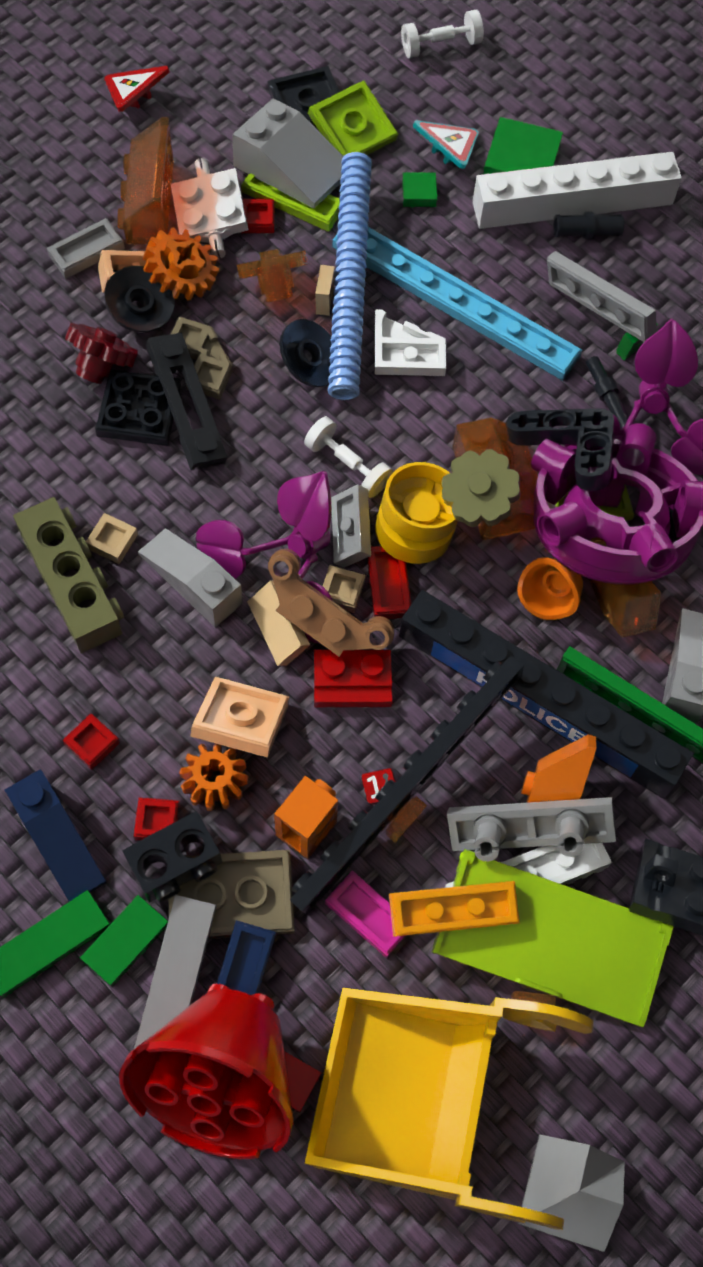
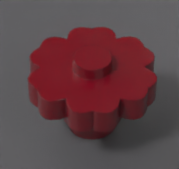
(98, 351)

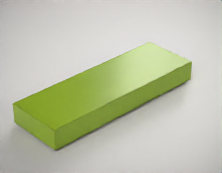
(322, 215)

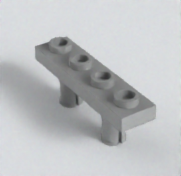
(532, 825)

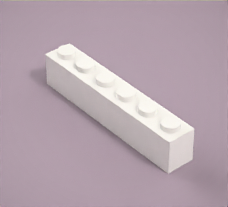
(576, 188)

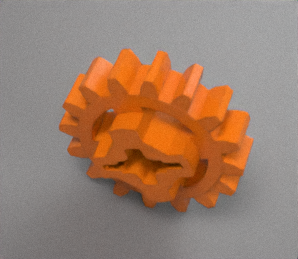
(180, 264)

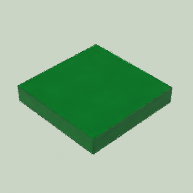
(521, 147)

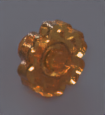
(274, 272)

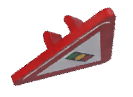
(131, 85)

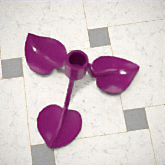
(672, 360)
(302, 504)

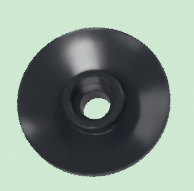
(134, 285)
(306, 352)

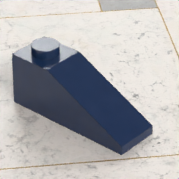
(55, 835)

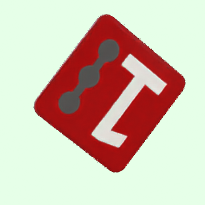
(374, 782)

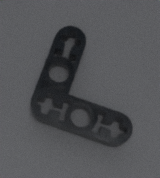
(584, 427)

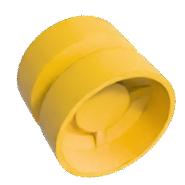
(413, 516)

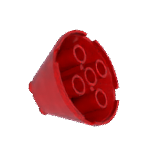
(215, 1076)

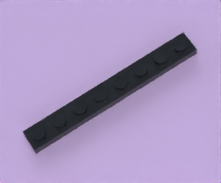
(395, 796)

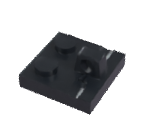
(669, 886)

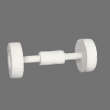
(472, 27)
(321, 434)

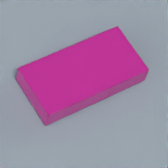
(365, 912)

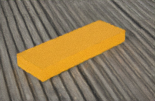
(453, 908)

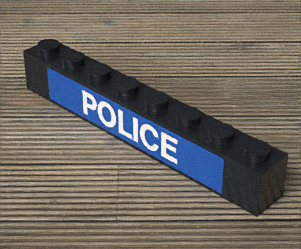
(546, 694)

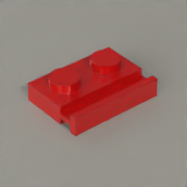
(352, 678)

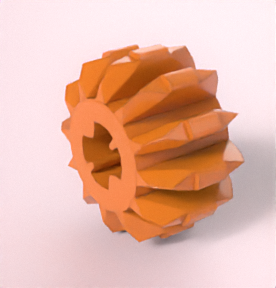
(225, 784)

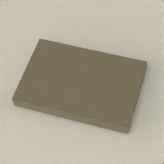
(247, 889)

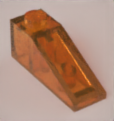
(628, 607)

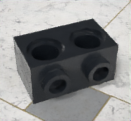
(167, 847)

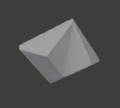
(576, 1185)

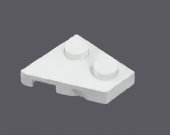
(407, 349)

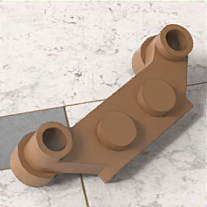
(320, 615)

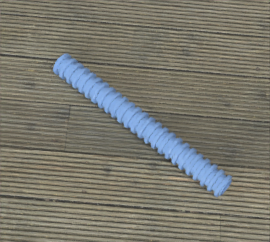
(350, 277)

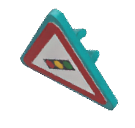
(451, 140)

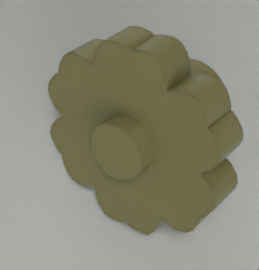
(481, 488)

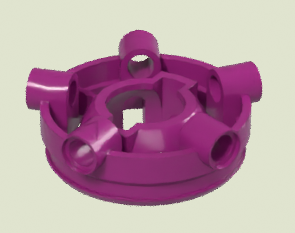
(631, 553)

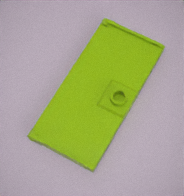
(564, 943)

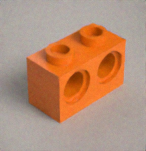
(307, 816)

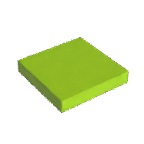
(353, 121)

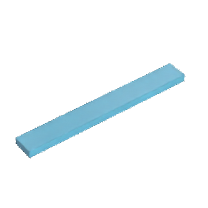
(470, 305)

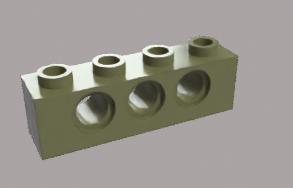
(86, 625)

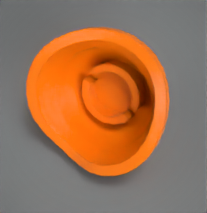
(549, 589)

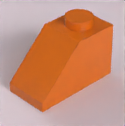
(561, 773)

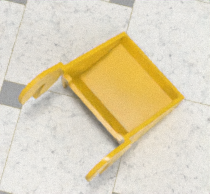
(409, 1091)

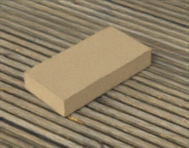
(282, 636)

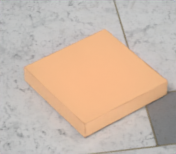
(240, 716)

